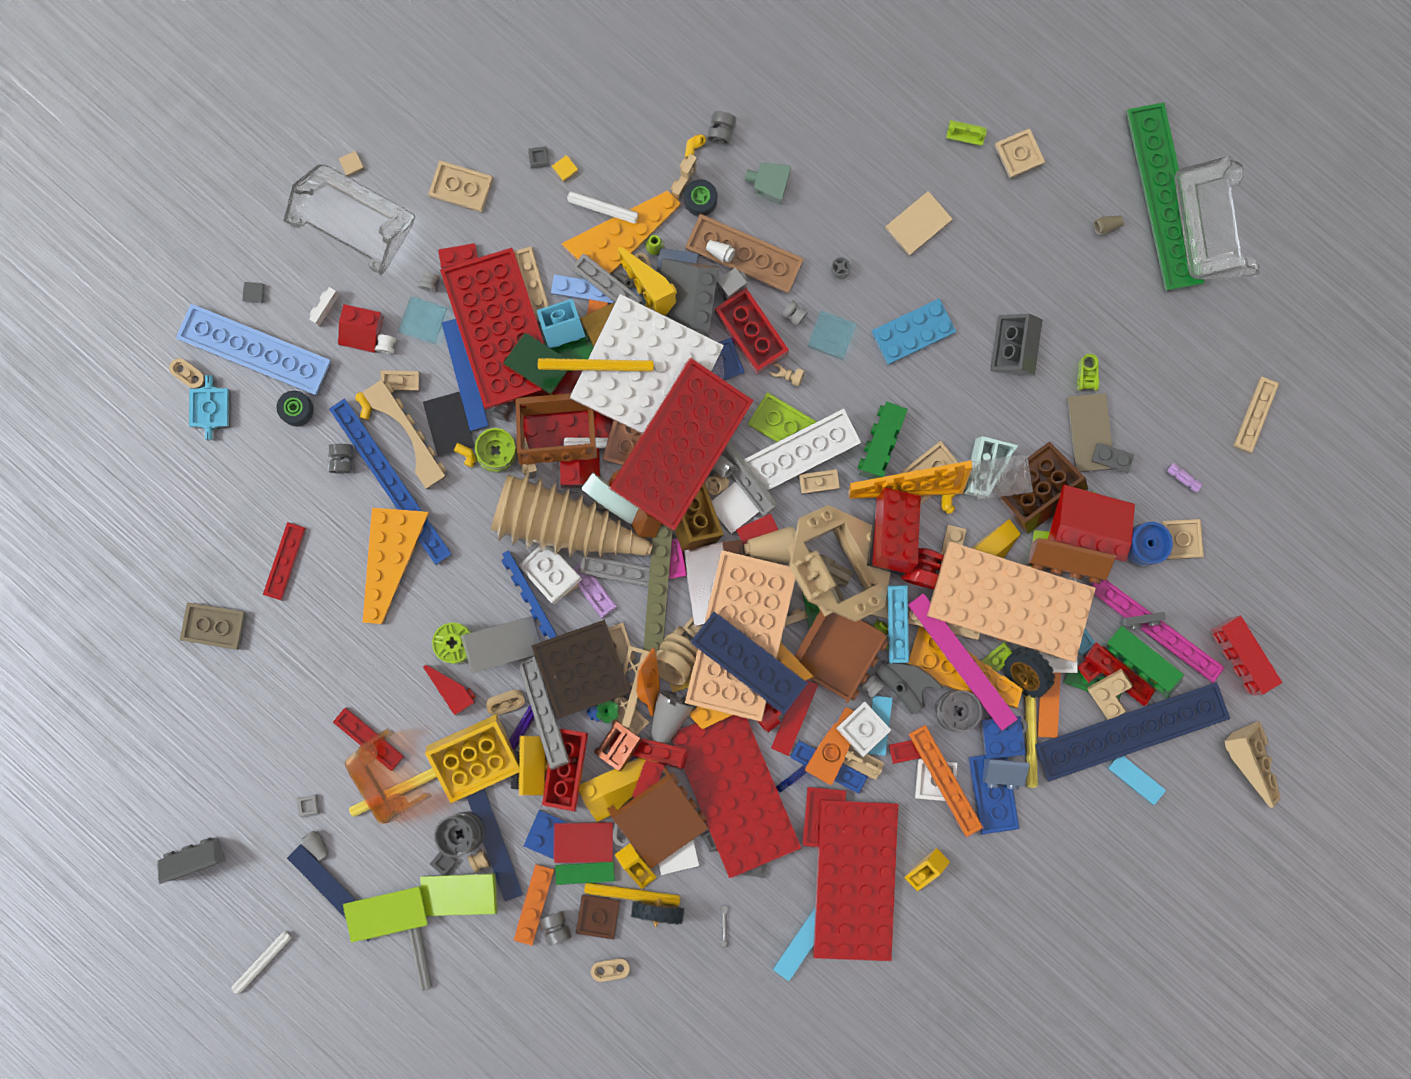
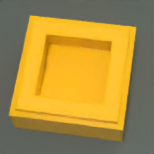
(565, 168)

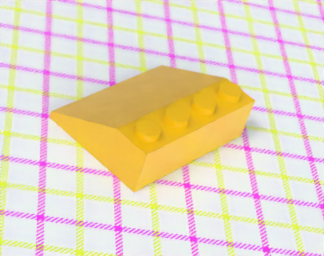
(472, 758)

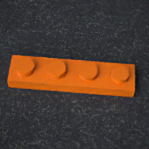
(533, 904)

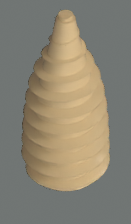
(559, 521)

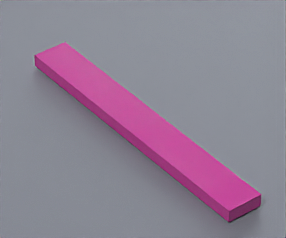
(1160, 633)
(963, 664)

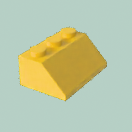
(532, 766)

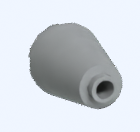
(668, 716)

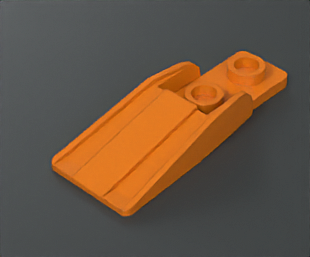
(648, 681)
(830, 752)

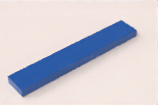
(465, 378)

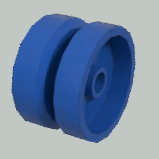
(1150, 544)

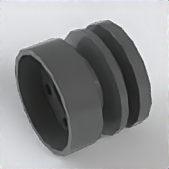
(450, 835)

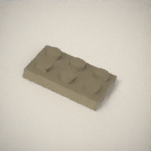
(212, 626)

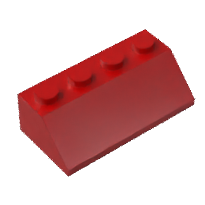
(564, 782)

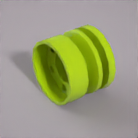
(495, 439)
(441, 643)

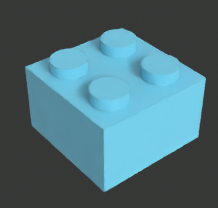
(560, 323)

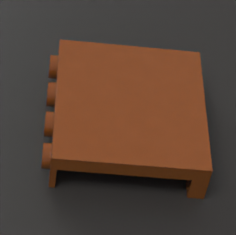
(841, 653)
(660, 820)

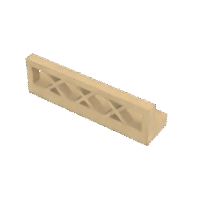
(633, 700)

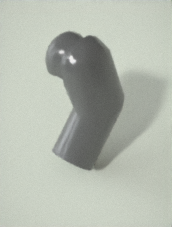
(623, 279)

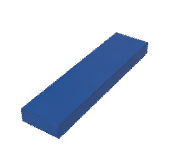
(846, 775)

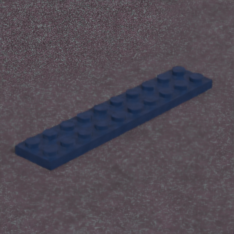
(1132, 731)

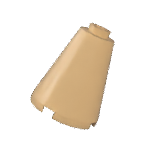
(772, 546)

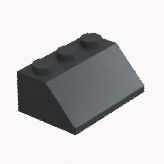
(1016, 344)
(189, 860)

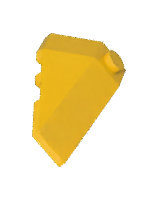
(654, 286)
(999, 540)
(611, 789)

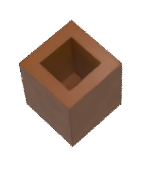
(645, 525)

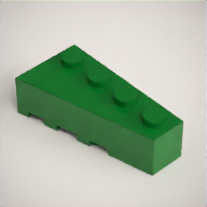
(883, 441)

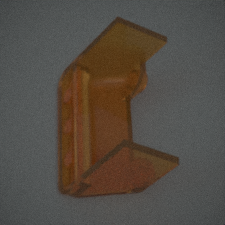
(383, 808)

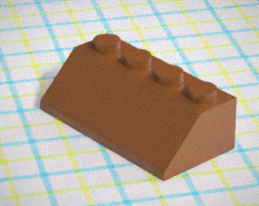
(1071, 560)

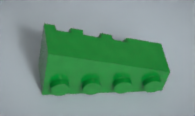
(1145, 662)

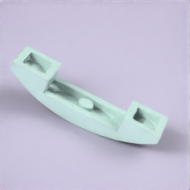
(599, 491)

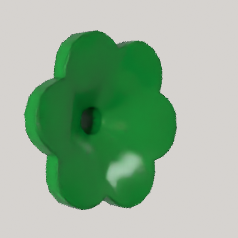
(607, 711)

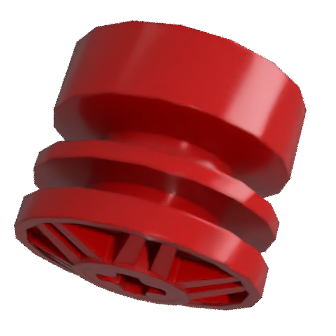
(925, 571)

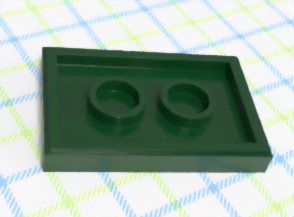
(524, 362)

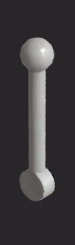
(724, 943)

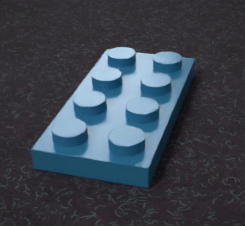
(913, 331)

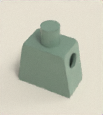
(769, 181)

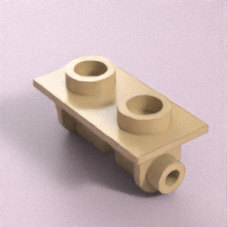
(867, 765)

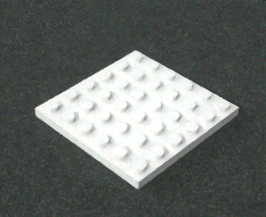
(640, 334)

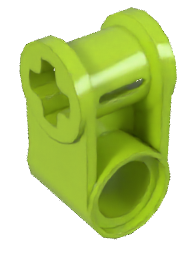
(1088, 377)

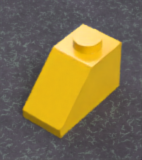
(635, 866)
(927, 869)

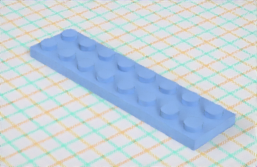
(253, 349)

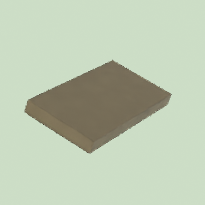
(1088, 427)

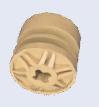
(675, 659)

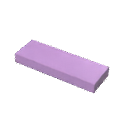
(595, 593)

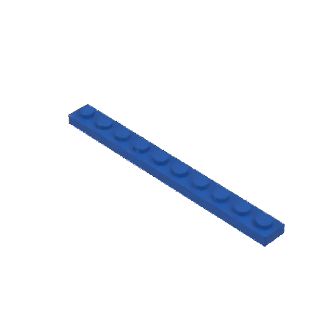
(387, 476)
(536, 611)

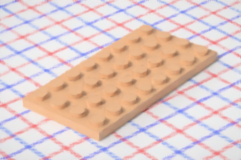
(756, 601)
(1011, 602)

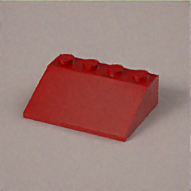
(1093, 522)

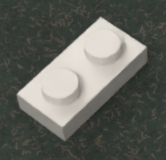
(327, 300)

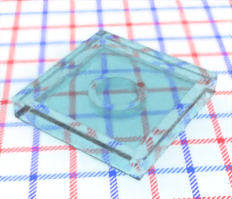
(422, 320)
(831, 335)

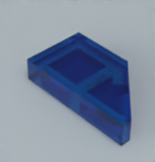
(791, 778)

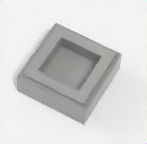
(307, 805)

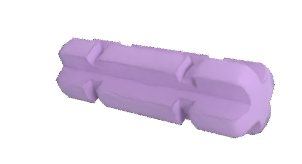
(1184, 477)

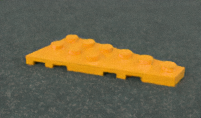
(932, 660)

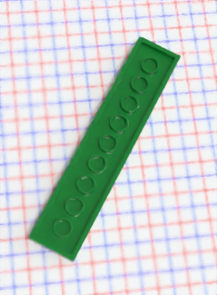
(1157, 171)

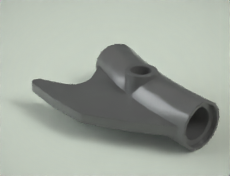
(907, 683)

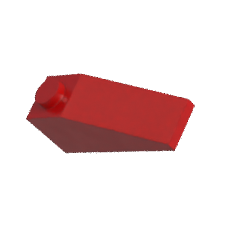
(455, 694)

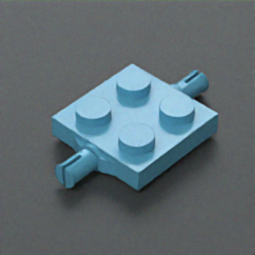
(209, 407)

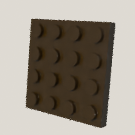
(581, 669)

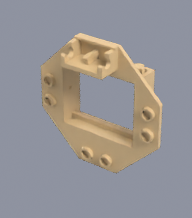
(813, 575)

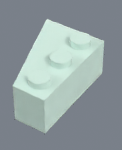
(985, 449)

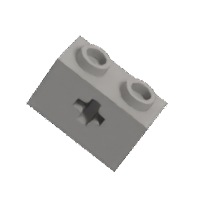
(731, 284)

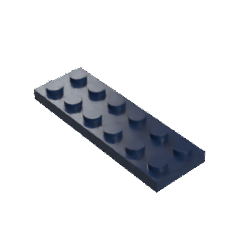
(749, 662)

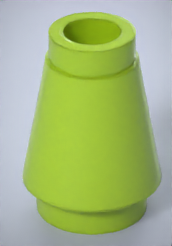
(654, 249)

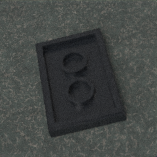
(448, 423)

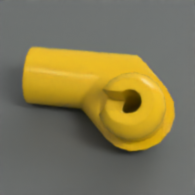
(694, 143)
(366, 407)
(468, 453)
(946, 503)

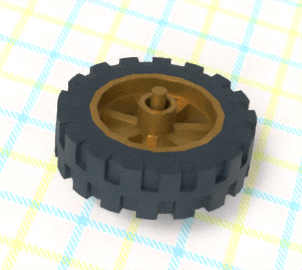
(1029, 671)
(657, 912)

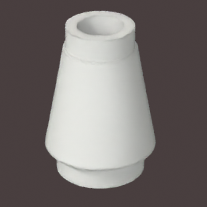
(721, 251)

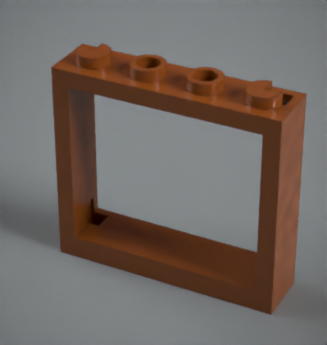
(546, 405)

